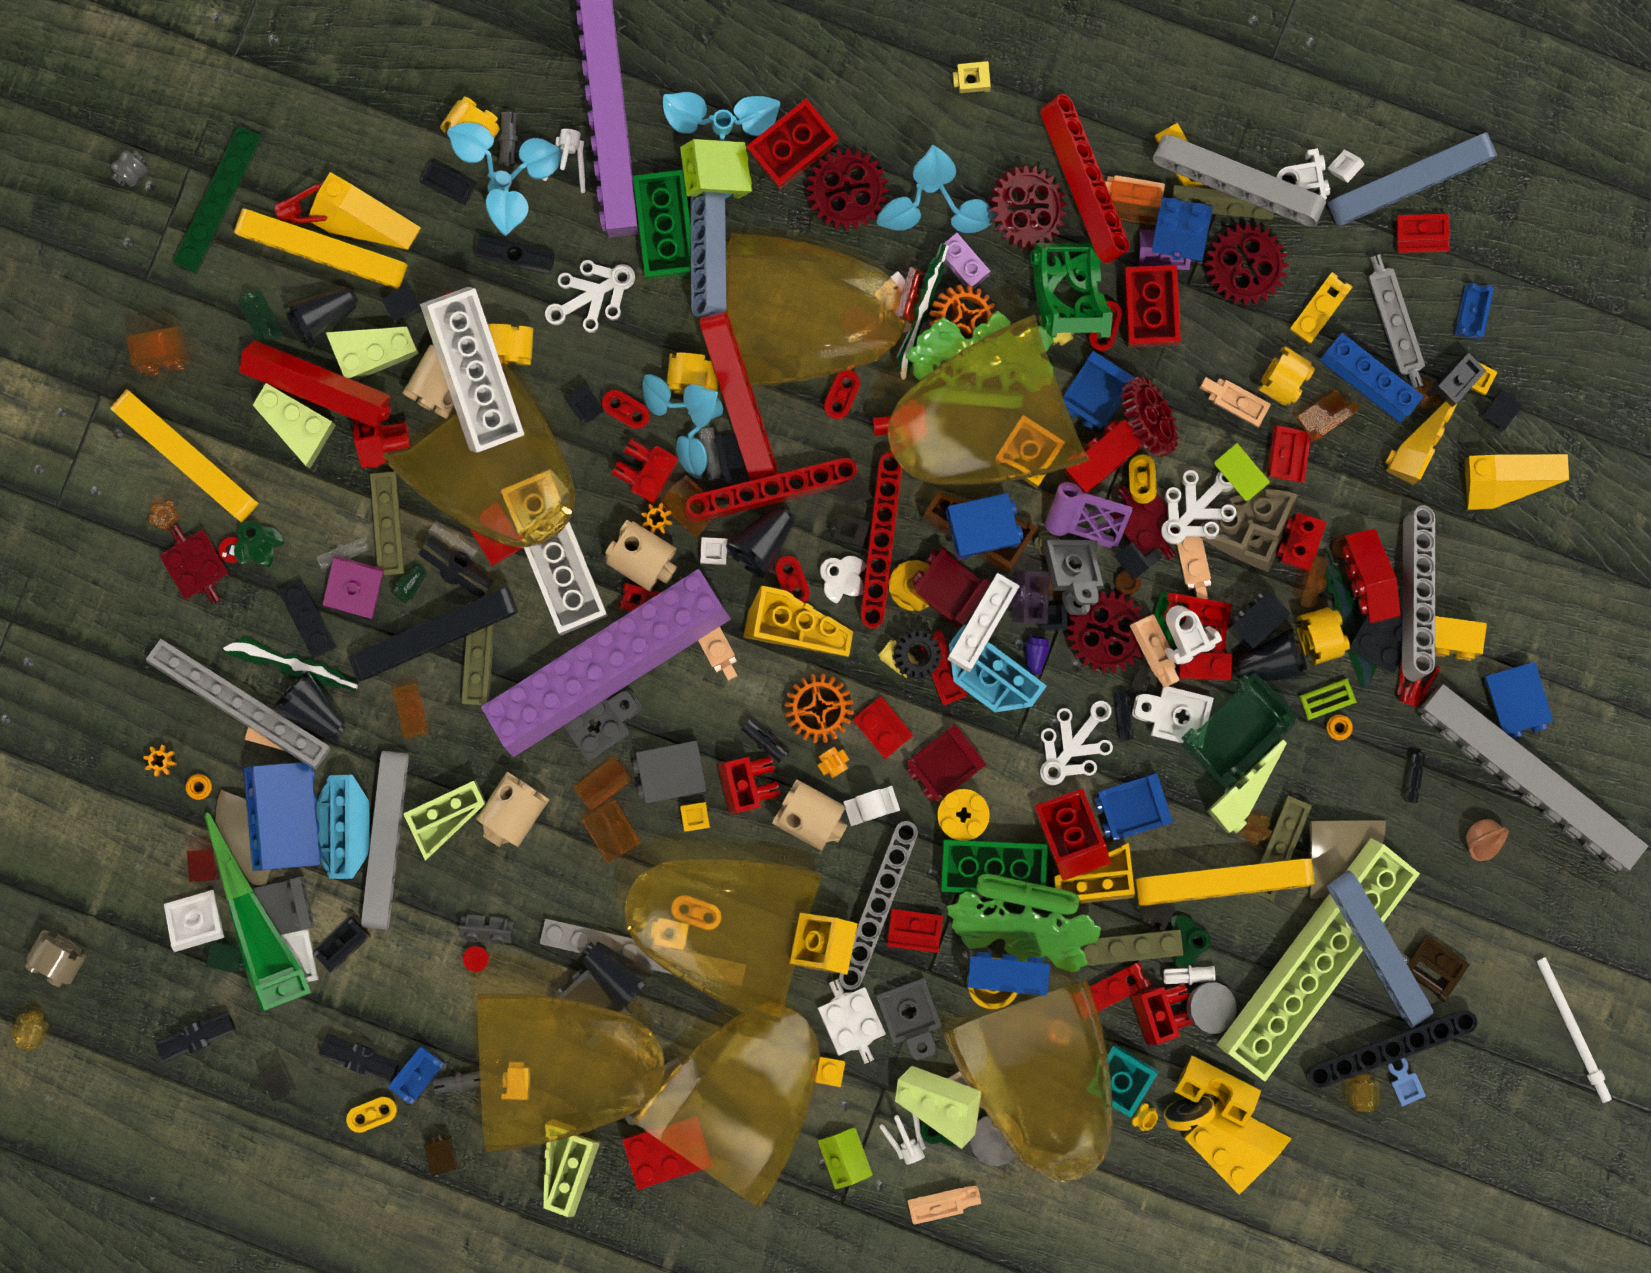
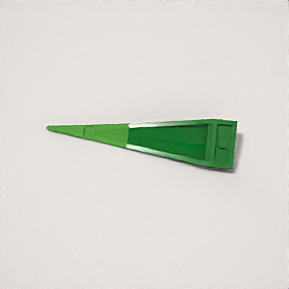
(267, 959)

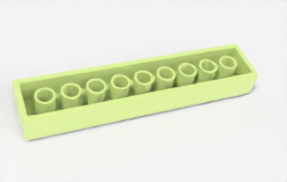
(1312, 966)

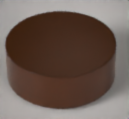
(1337, 547)
(1126, 585)

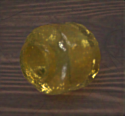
(30, 1030)
(1364, 1093)

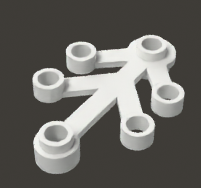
(594, 293)
(1195, 510)
(1072, 746)

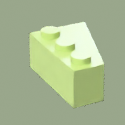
(371, 350)
(295, 423)
(442, 817)
(940, 1103)
(567, 1172)

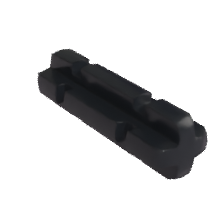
(1124, 715)
(1414, 777)

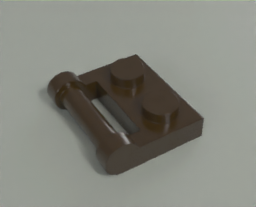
(1441, 962)

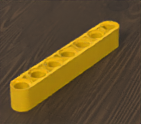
(320, 248)
(184, 455)
(1225, 882)

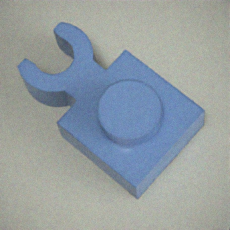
(1407, 1085)

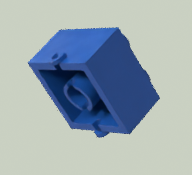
(1182, 229)

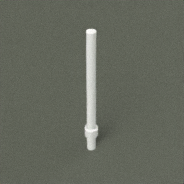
(1595, 1076)

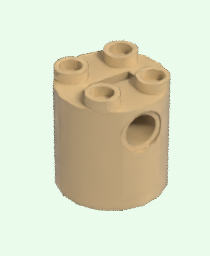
(430, 385)
(648, 562)
(511, 811)
(811, 816)

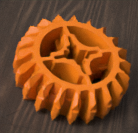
(960, 310)
(823, 730)

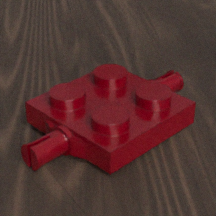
(1146, 524)
(194, 564)

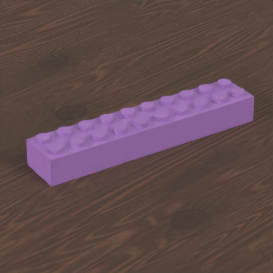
(607, 117)
(605, 663)

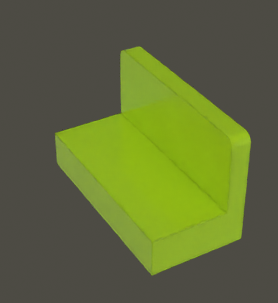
(1241, 472)
(845, 1158)

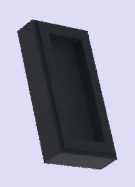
(448, 182)

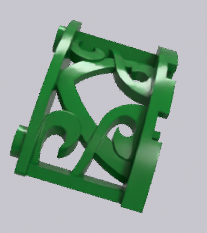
(1097, 316)

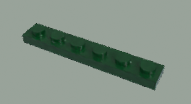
(217, 199)

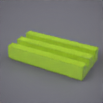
(1306, 707)

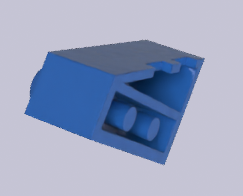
(1008, 974)

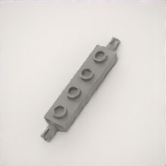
(1396, 321)

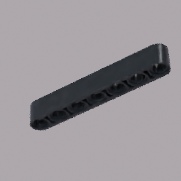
(433, 634)
(1404, 1050)

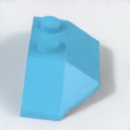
(997, 680)
(343, 826)

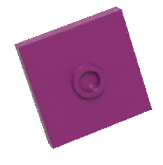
(353, 587)

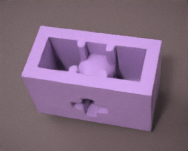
(965, 262)

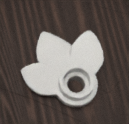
(845, 580)

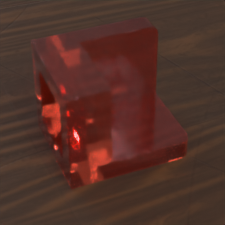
(202, 866)

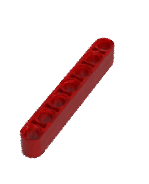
(1085, 178)
(738, 396)
(761, 498)
(884, 553)

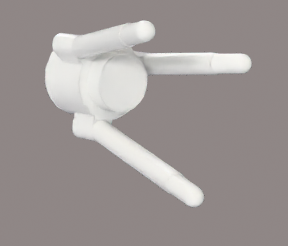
(568, 143)
(911, 1150)

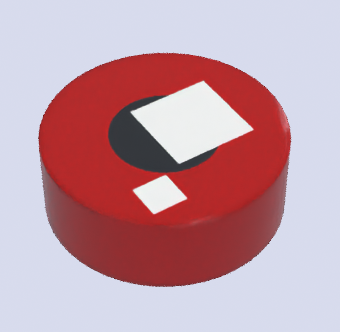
(226, 549)

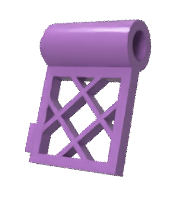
(1067, 511)

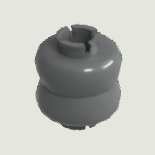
(128, 168)

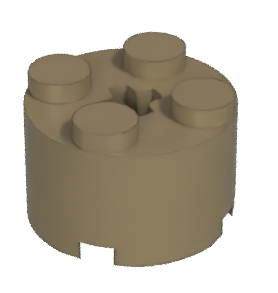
(55, 958)

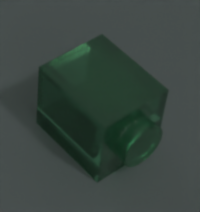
(225, 957)

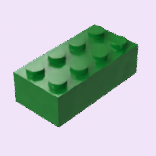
(664, 224)
(968, 860)

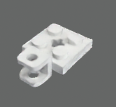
(1163, 710)

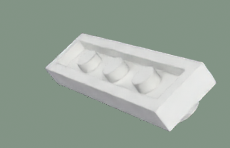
(983, 622)

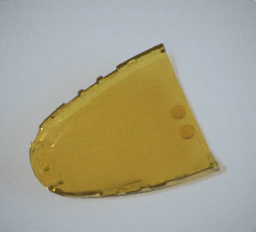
(806, 309)
(987, 415)
(508, 492)
(723, 927)
(559, 1068)
(1043, 1079)
(739, 1101)

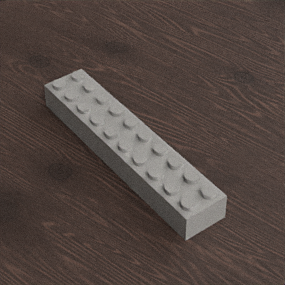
(1532, 778)

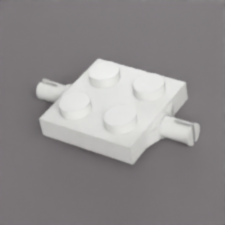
(851, 1021)

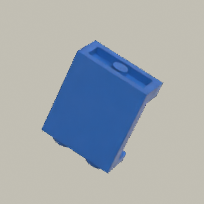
(1096, 392)
(983, 525)
(1519, 699)
(1133, 807)

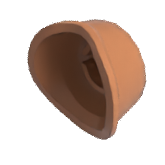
(1486, 839)

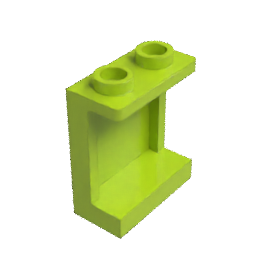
(716, 167)

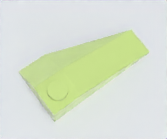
(1239, 800)

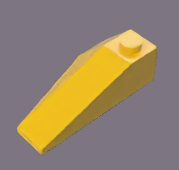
(360, 215)
(1417, 450)
(1506, 478)
(787, 621)

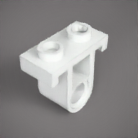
(1309, 175)
(1190, 636)
(871, 805)

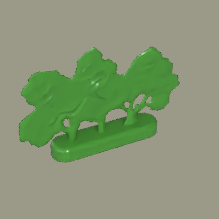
(946, 341)
(1026, 932)

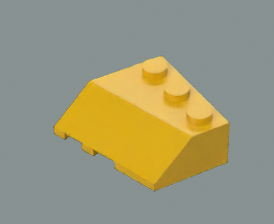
(1236, 1151)

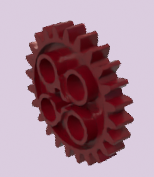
(842, 167)
(1024, 184)
(1267, 254)
(1150, 416)
(1099, 654)

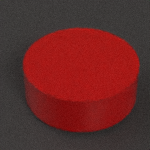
(475, 959)

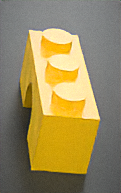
(1236, 1096)

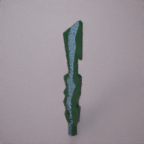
(1350, 618)

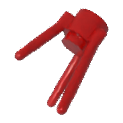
(290, 208)
(1412, 693)

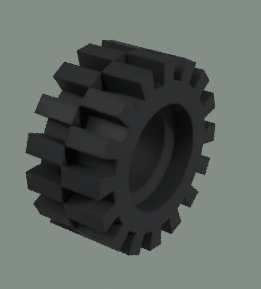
(932, 654)

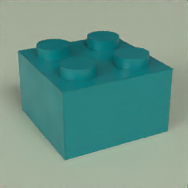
(1129, 1079)

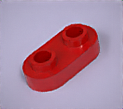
(1117, 315)
(842, 395)
(625, 411)
(792, 581)

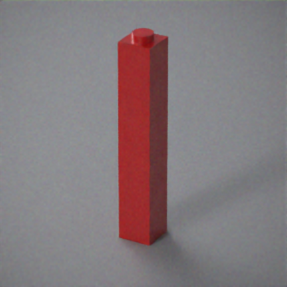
(315, 384)

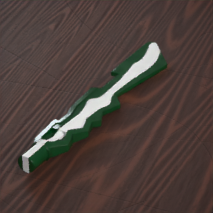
(922, 307)
(292, 664)

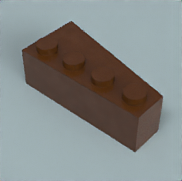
(1002, 558)

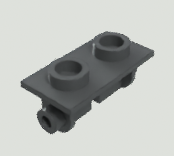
(497, 932)

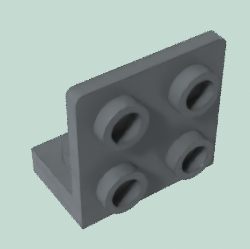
(286, 905)

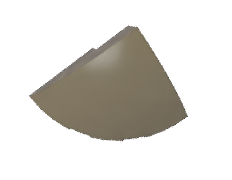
(1256, 528)
(234, 828)
(1336, 846)

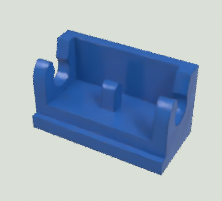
(1474, 311)
(416, 1075)

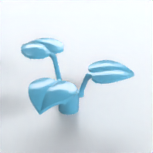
(688, 109)
(930, 174)
(505, 208)
(702, 407)

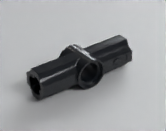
(499, 250)
(455, 567)
(195, 1037)
(359, 1058)

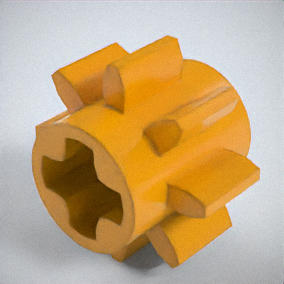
(653, 512)
(167, 761)
(833, 762)

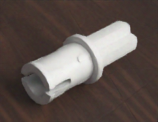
(1189, 975)

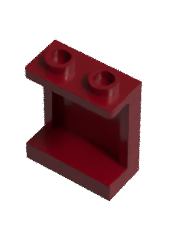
(948, 587)
(945, 764)

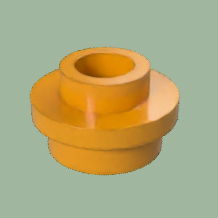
(1347, 727)
(190, 786)

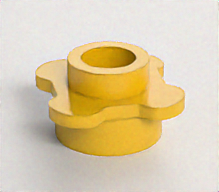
(1145, 1117)

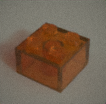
(158, 350)

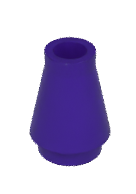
(1036, 653)

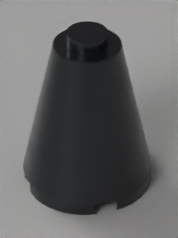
(320, 313)
(762, 541)
(1275, 659)
(310, 708)
(615, 973)

